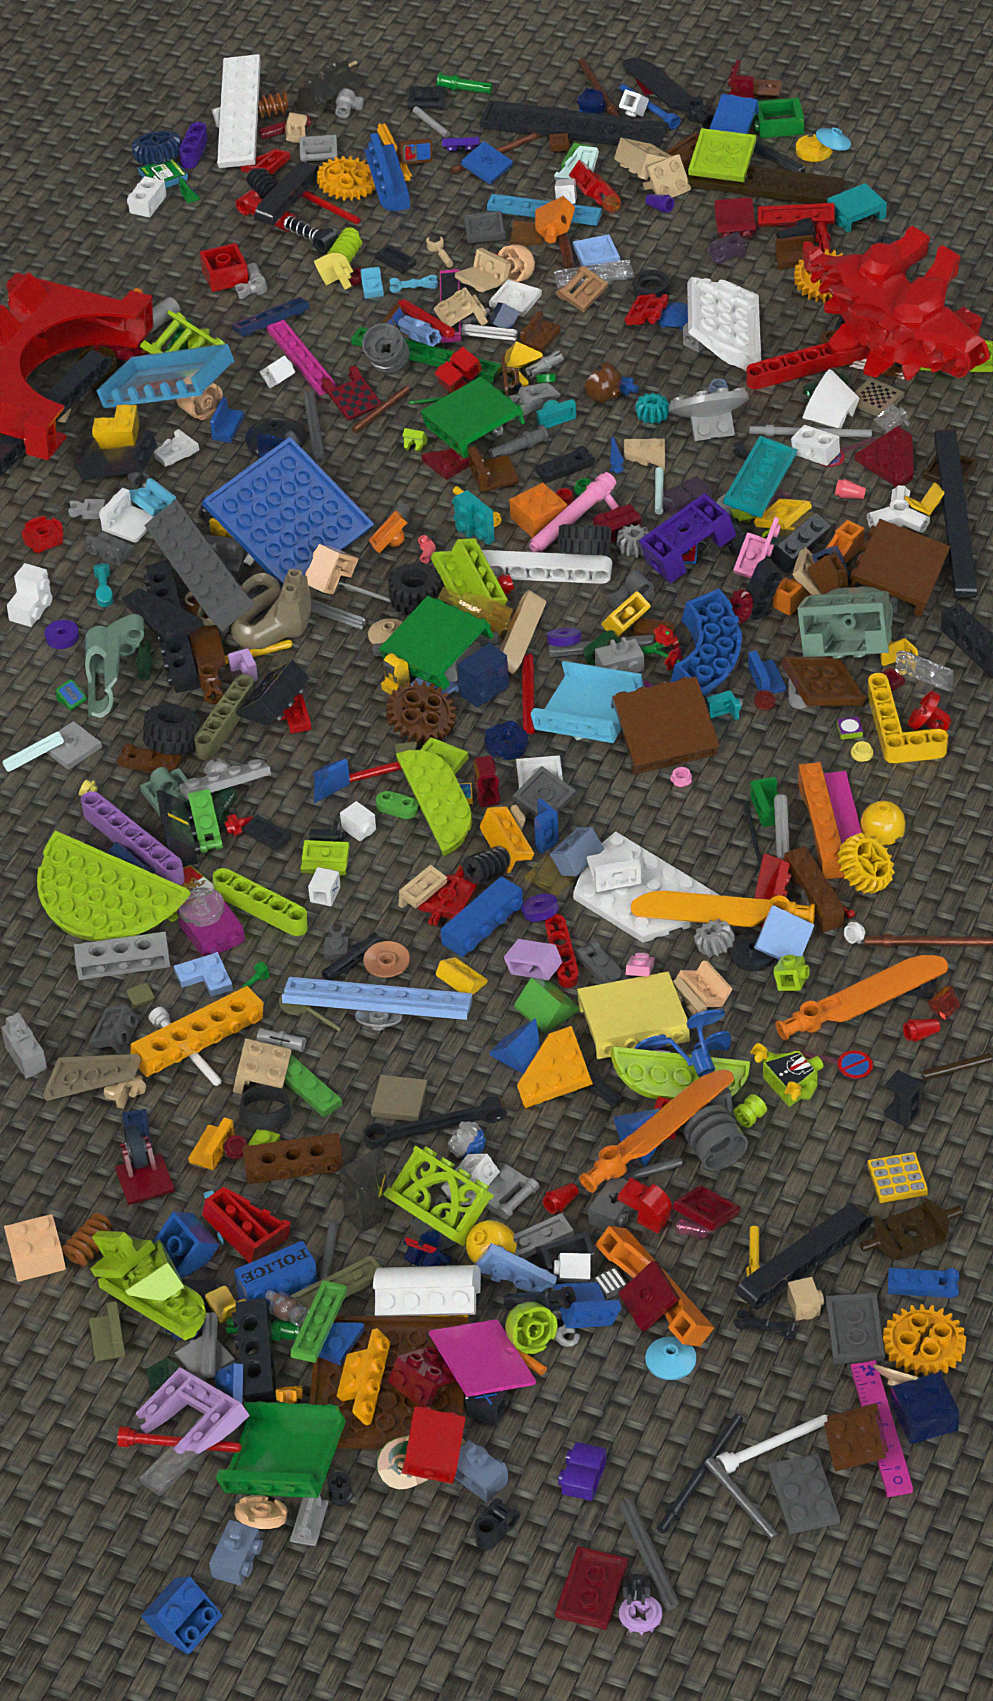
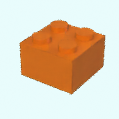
(535, 508)

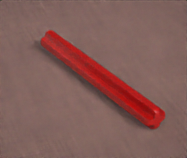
(420, 314)
(528, 692)

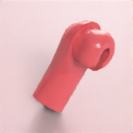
(427, 547)

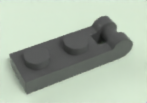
(600, 965)

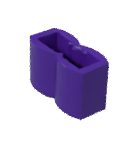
(583, 1471)

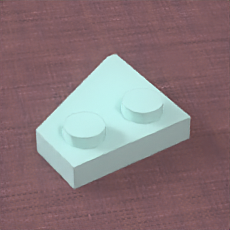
(585, 154)

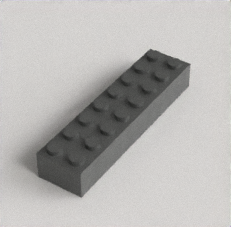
(199, 565)

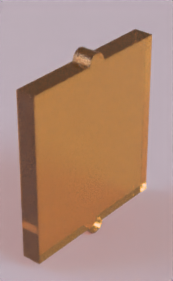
(525, 234)

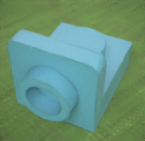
(371, 282)

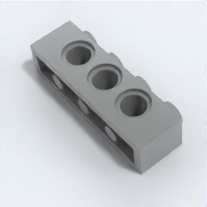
(122, 955)

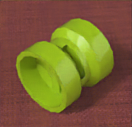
(751, 1109)

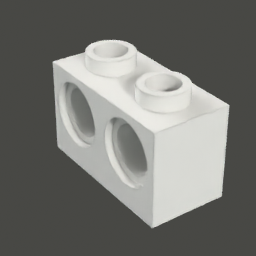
(146, 196)
(816, 445)
(480, 1167)

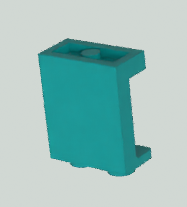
(857, 204)

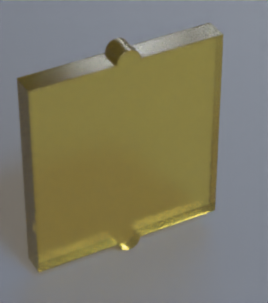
(548, 877)

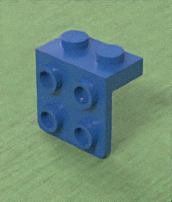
(589, 1308)

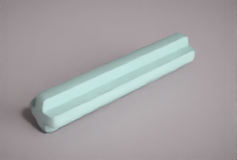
(33, 751)

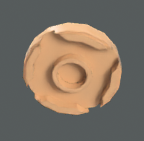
(260, 1513)

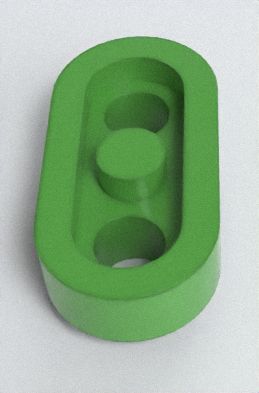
(397, 805)

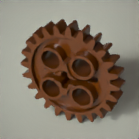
(420, 712)

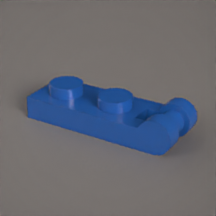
(923, 1282)

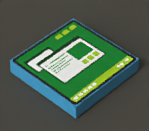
(166, 171)

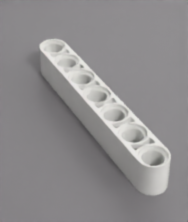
(550, 566)

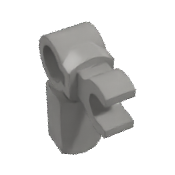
(256, 285)

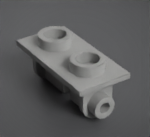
(309, 1521)

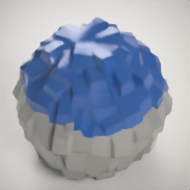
(467, 1140)

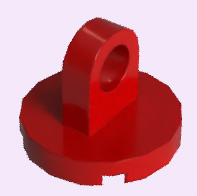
(929, 713)

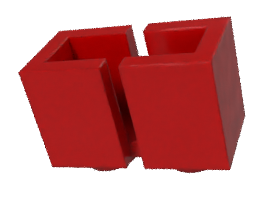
(461, 365)

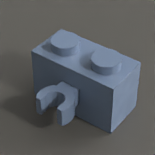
(573, 851)
(480, 1471)
(235, 1553)

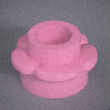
(681, 777)

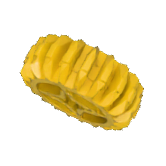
(865, 863)

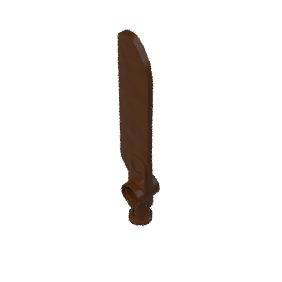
(207, 655)

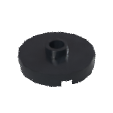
(746, 955)

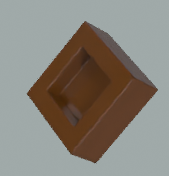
(559, 142)

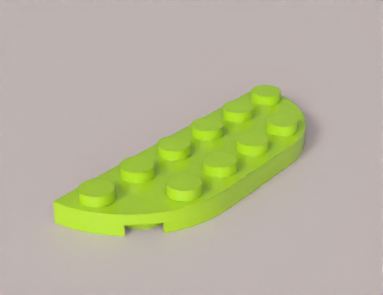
(438, 797)
(667, 1074)
(179, 1315)

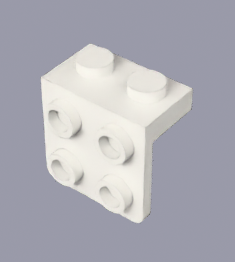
(123, 519)

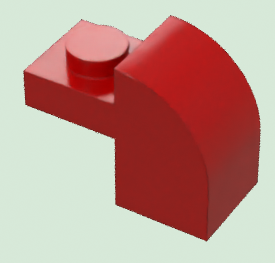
(651, 1203)

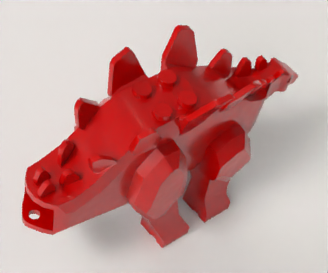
(898, 317)

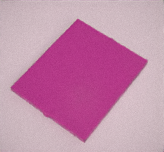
(482, 1357)

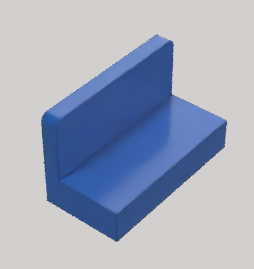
(225, 422)
(765, 674)
(546, 827)

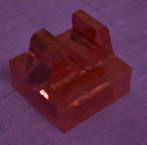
(944, 1002)

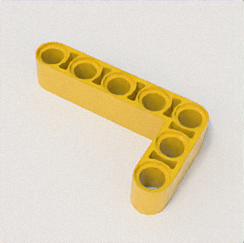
(895, 745)

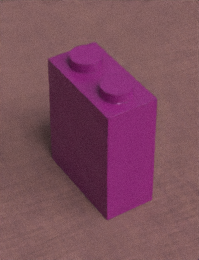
(215, 937)

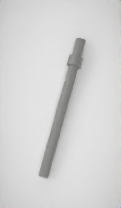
(770, 431)

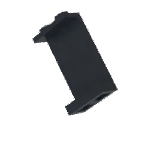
(102, 463)

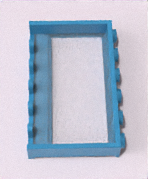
(165, 376)

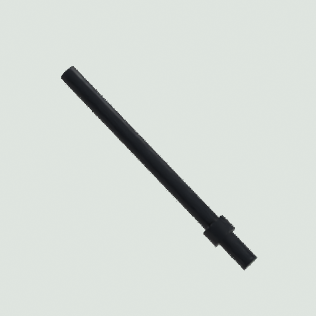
(675, 1508)

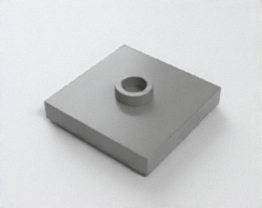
(76, 747)

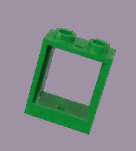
(782, 126)

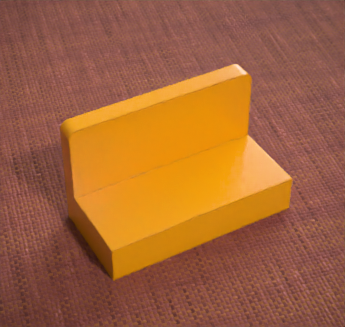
(211, 1145)

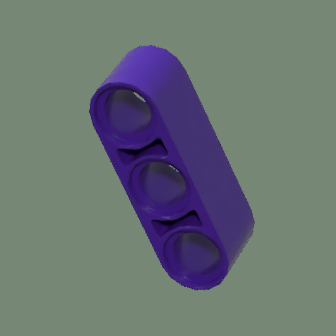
(193, 145)

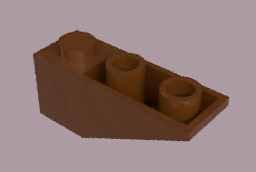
(829, 573)

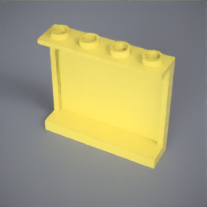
(631, 1011)

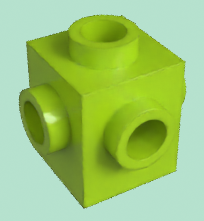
(791, 973)

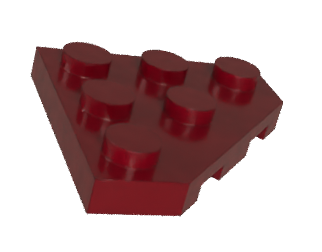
(890, 457)

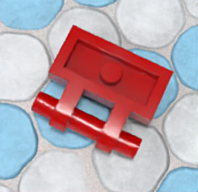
(645, 308)

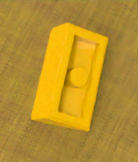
(460, 976)

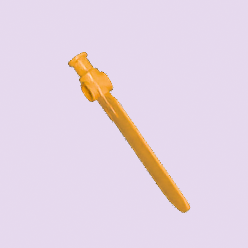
(703, 907)

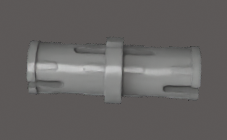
(544, 364)
(295, 1043)

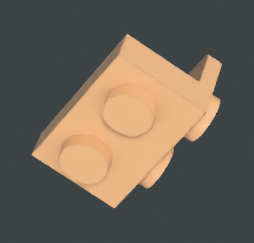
(707, 984)

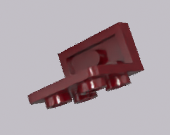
(740, 85)
(735, 216)
(420, 1375)

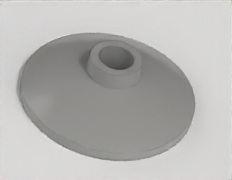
(377, 1020)

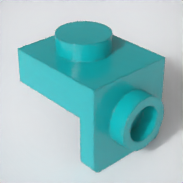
(723, 704)

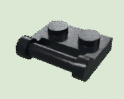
(427, 97)

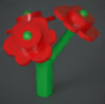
(665, 638)

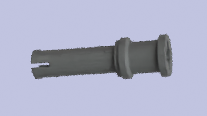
(526, 440)

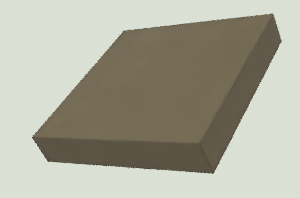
(399, 1098)

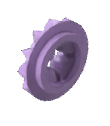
(628, 1615)

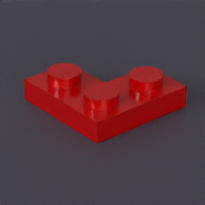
(297, 716)

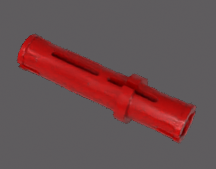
(822, 236)

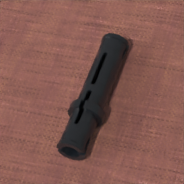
(350, 958)

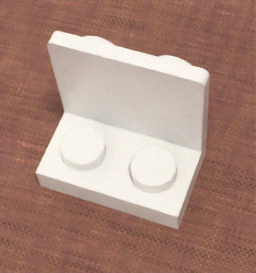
(614, 870)

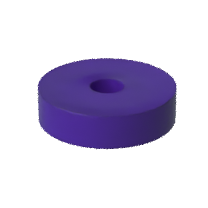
(61, 634)
(564, 637)
(540, 907)

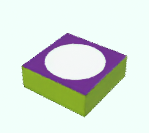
(849, 728)

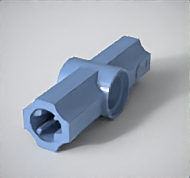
(419, 330)

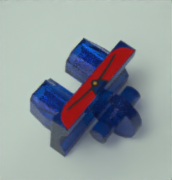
(427, 1247)

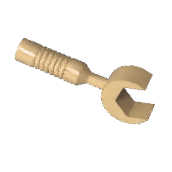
(438, 246)

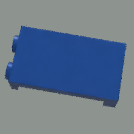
(734, 114)

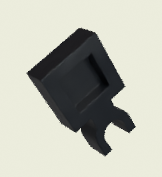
(636, 1588)

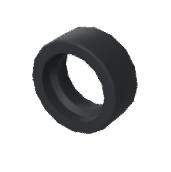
(650, 277)

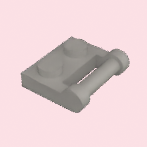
(323, 147)
(504, 1186)

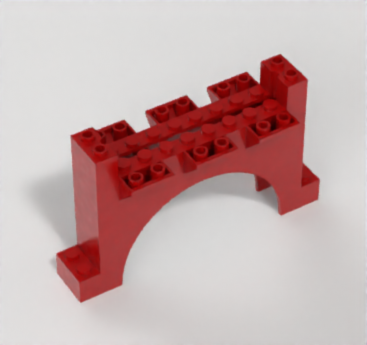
(48, 321)

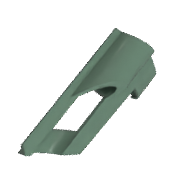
(102, 655)

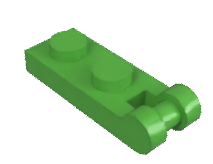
(205, 820)

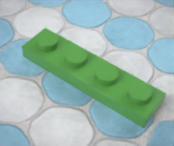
(311, 1088)
(318, 1321)

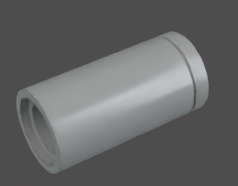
(160, 312)

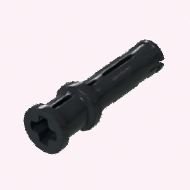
(548, 1297)

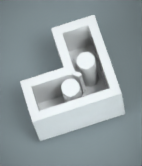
(31, 597)

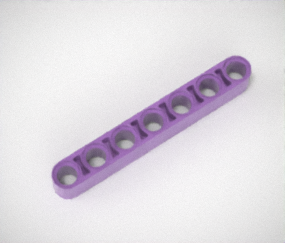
(125, 831)

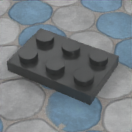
(855, 1328)
(803, 1493)

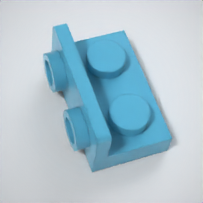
(152, 498)

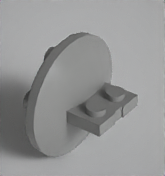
(710, 412)

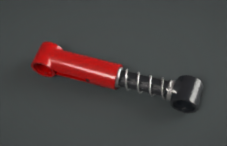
(321, 239)

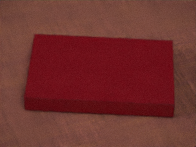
(591, 1588)

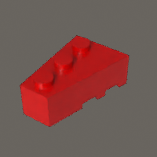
(244, 1225)

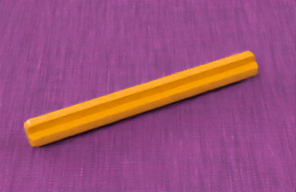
(388, 139)

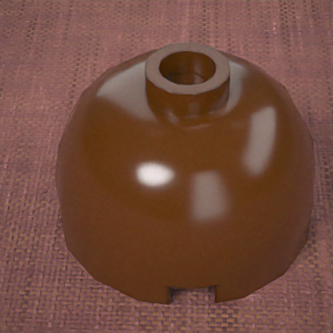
(604, 384)

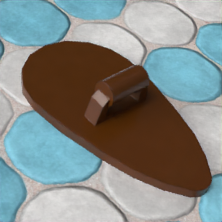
(515, 371)

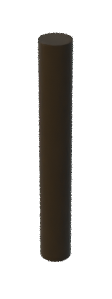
(956, 1066)

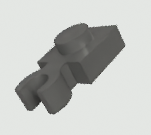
(336, 944)

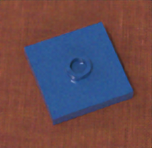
(487, 163)

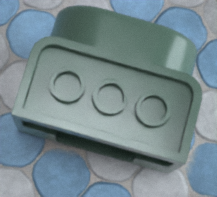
(846, 622)

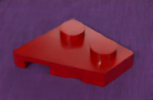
(271, 161)

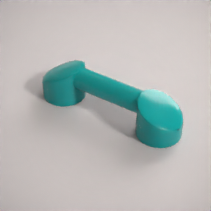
(103, 593)

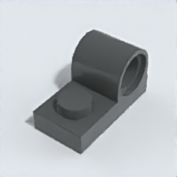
(634, 582)

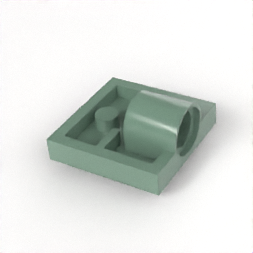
(166, 781)

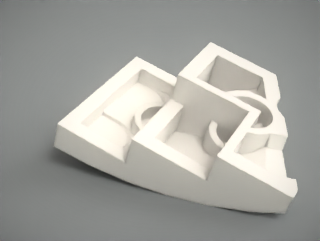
(831, 402)

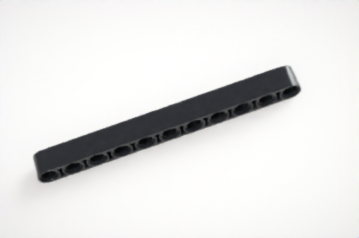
(955, 514)

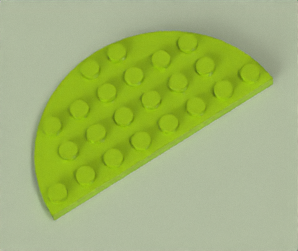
(101, 894)

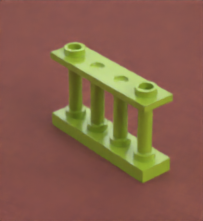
(179, 319)

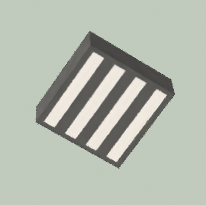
(610, 1282)

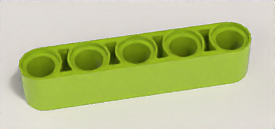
(260, 902)

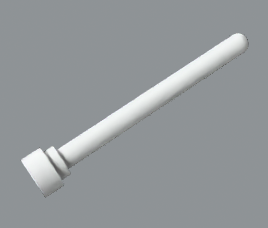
(160, 1018)
(731, 1461)

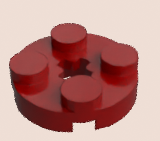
(38, 542)

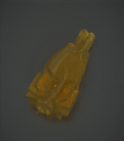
(481, 607)

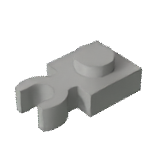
(89, 509)

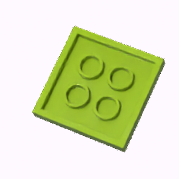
(722, 155)

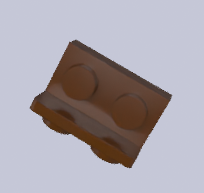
(767, 89)
(539, 333)

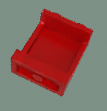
(433, 1445)

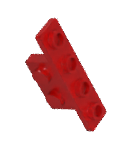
(772, 879)

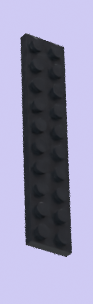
(577, 124)

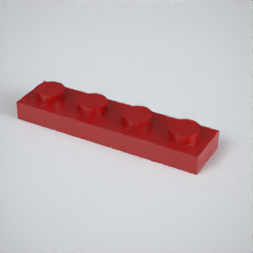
(788, 214)

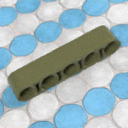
(223, 718)

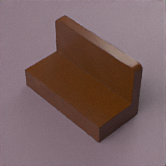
(789, 250)

